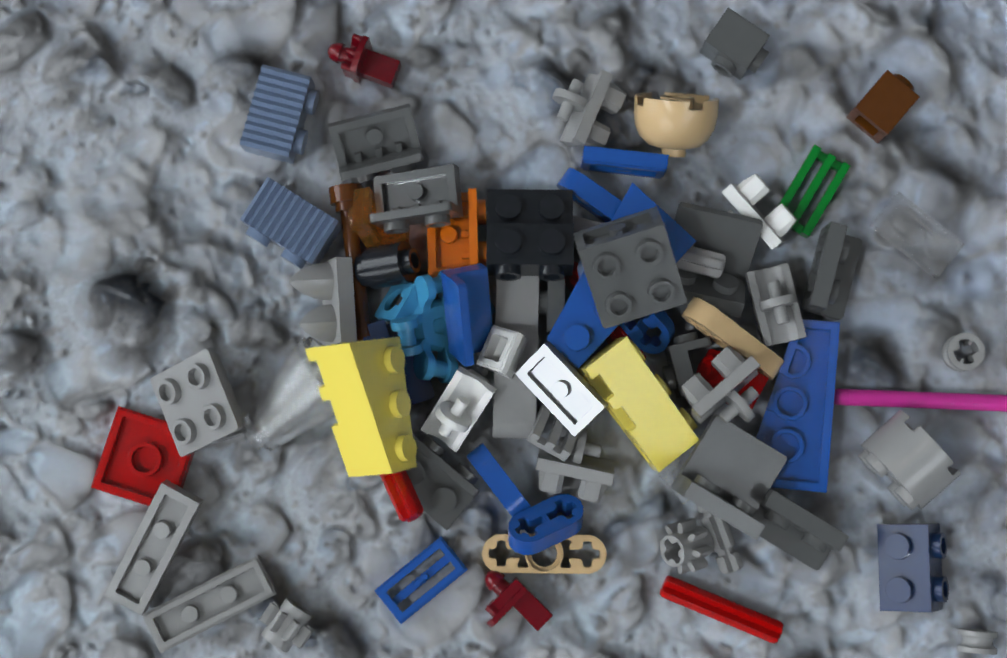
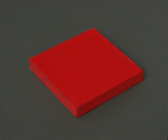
(139, 458)

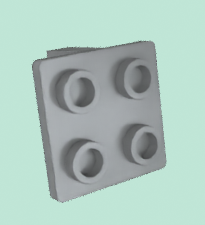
(198, 402)

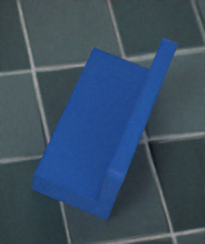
(466, 310)

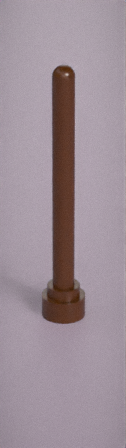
(342, 198)

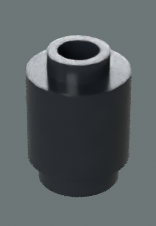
(387, 265)

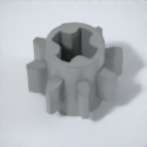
(686, 546)
(286, 624)

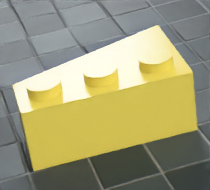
(640, 403)
(369, 404)

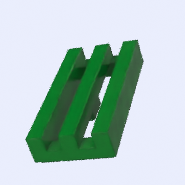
(828, 162)

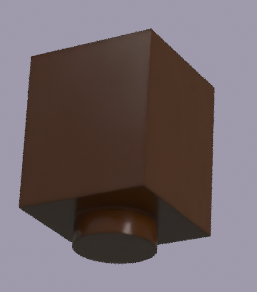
(883, 106)

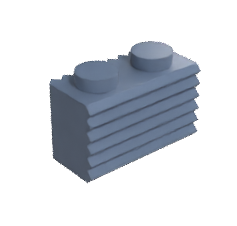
(279, 114)
(290, 223)

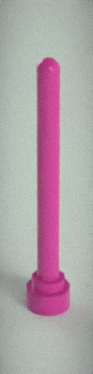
(919, 399)

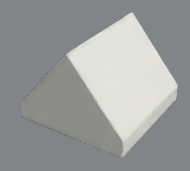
(502, 351)

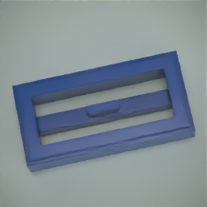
(624, 162)
(392, 603)

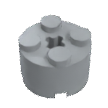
(910, 461)

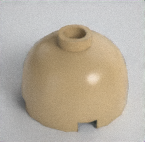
(675, 120)

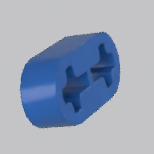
(590, 195)
(497, 480)
(546, 524)

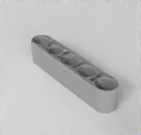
(513, 401)

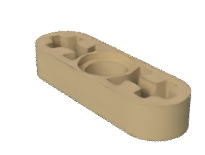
(728, 333)
(576, 564)

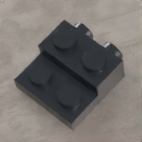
(530, 234)

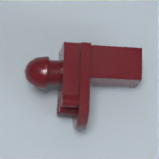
(362, 62)
(514, 595)

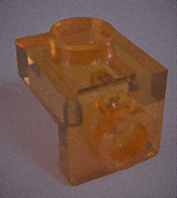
(360, 222)

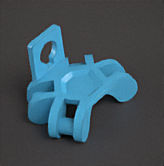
(421, 326)

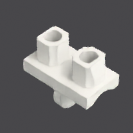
(747, 195)
(459, 407)

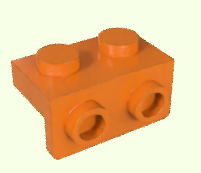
(458, 242)

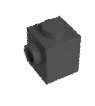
(735, 45)

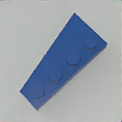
(578, 327)
(802, 408)

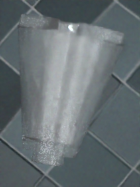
(289, 402)

